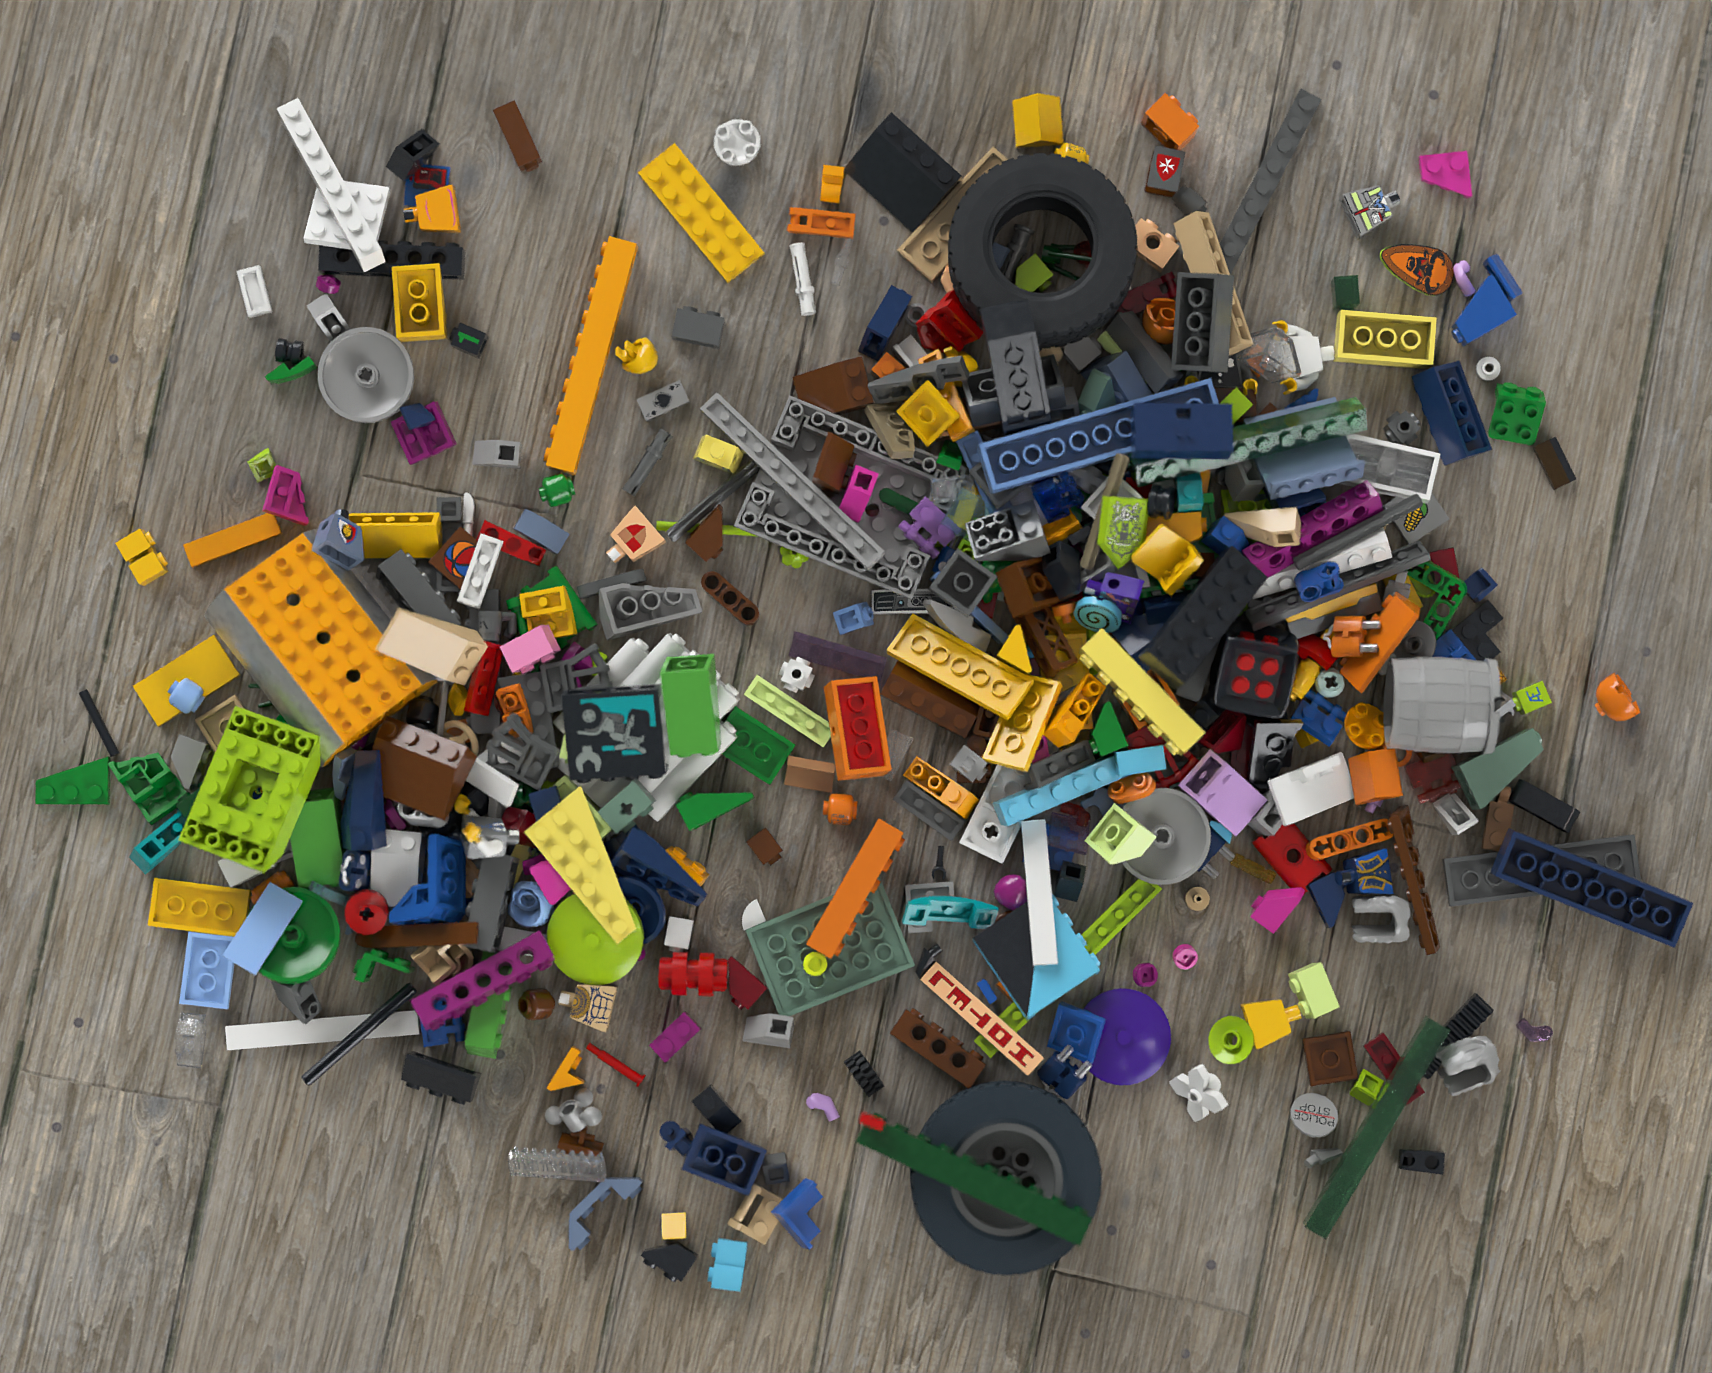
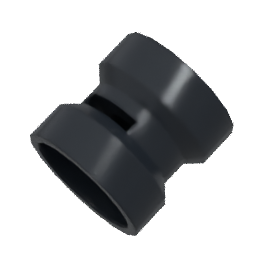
(289, 351)

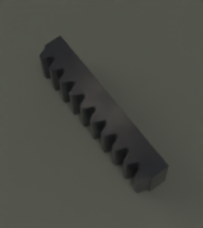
(1462, 1026)

